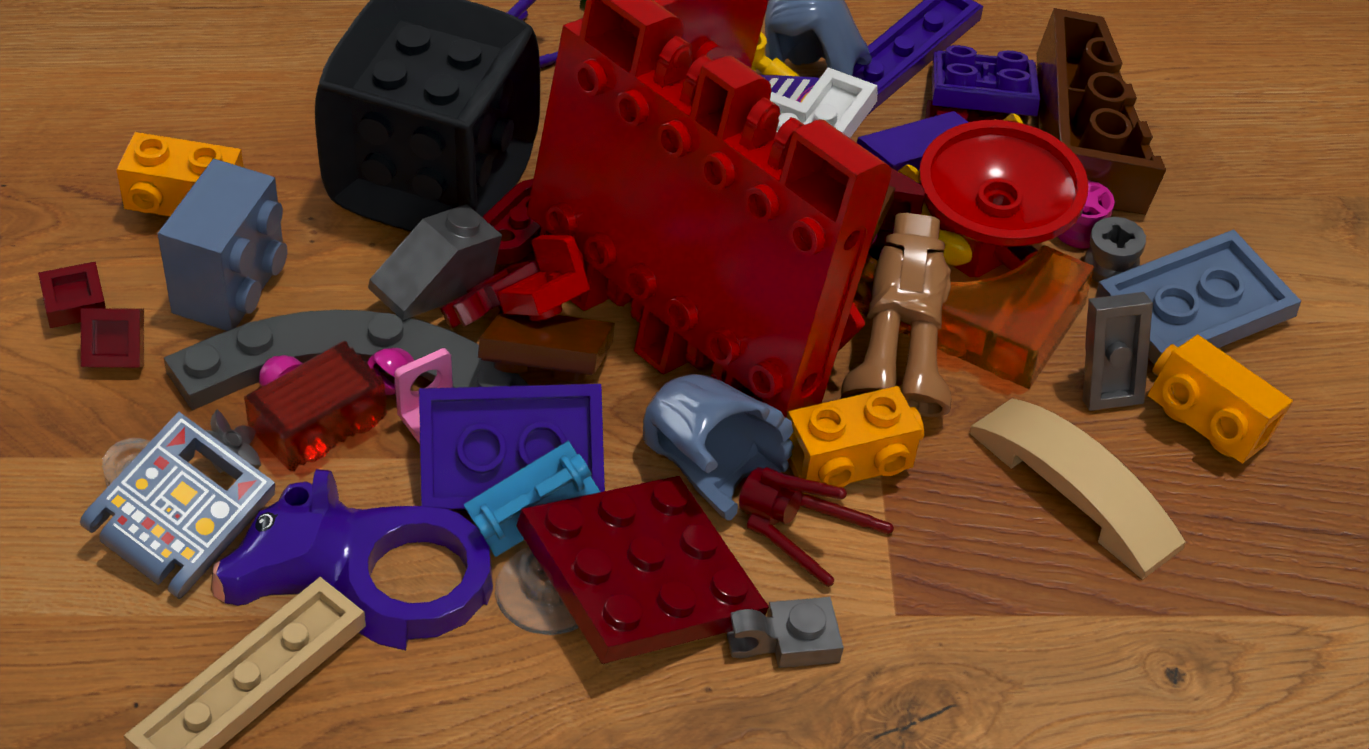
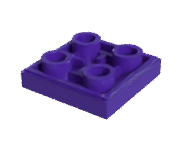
(985, 82)

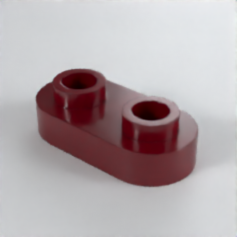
(511, 220)

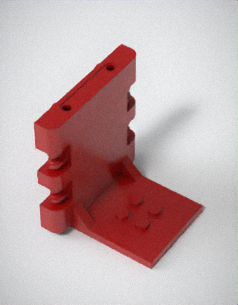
(694, 203)

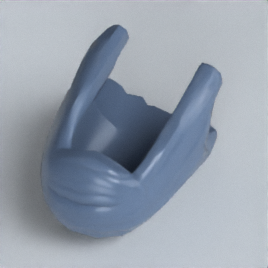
(814, 30)
(716, 436)

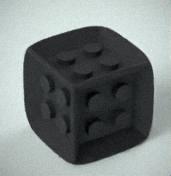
(427, 109)

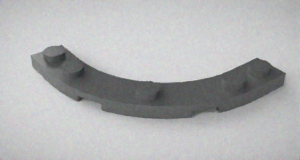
(236, 356)

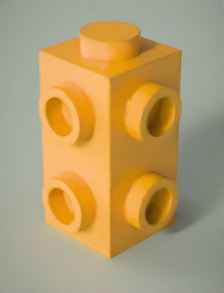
(162, 170)
(1218, 397)
(855, 438)

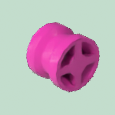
(1098, 206)

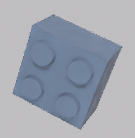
(222, 245)

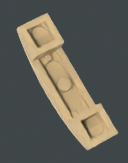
(1089, 476)

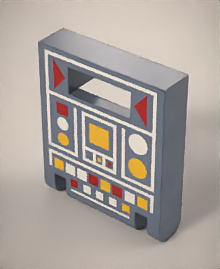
(174, 511)

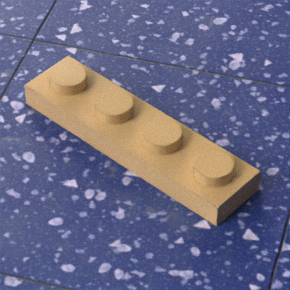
(252, 673)

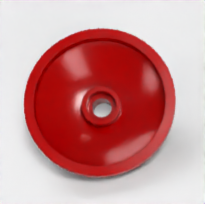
(1003, 183)

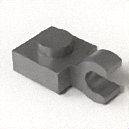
(795, 630)

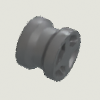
(1114, 247)

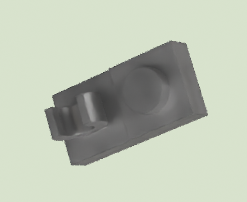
(1117, 350)

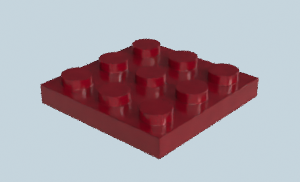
(639, 567)

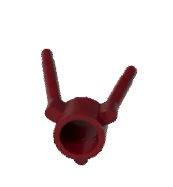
(777, 497)

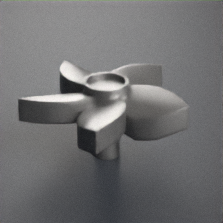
(236, 440)

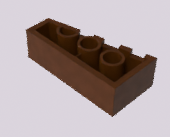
(1094, 110)

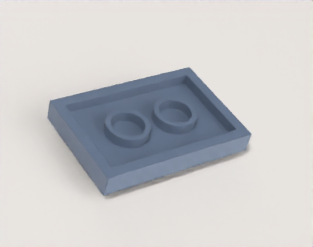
(1209, 291)

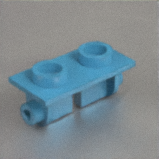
(549, 479)

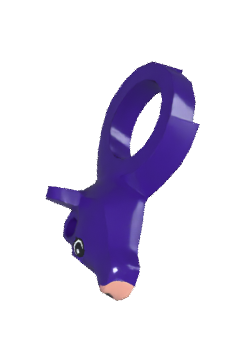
(318, 536)

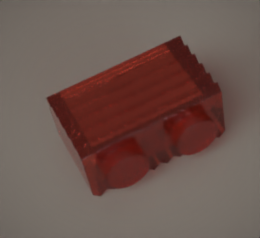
(317, 406)

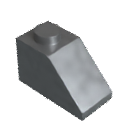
(437, 262)

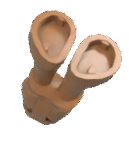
(911, 288)

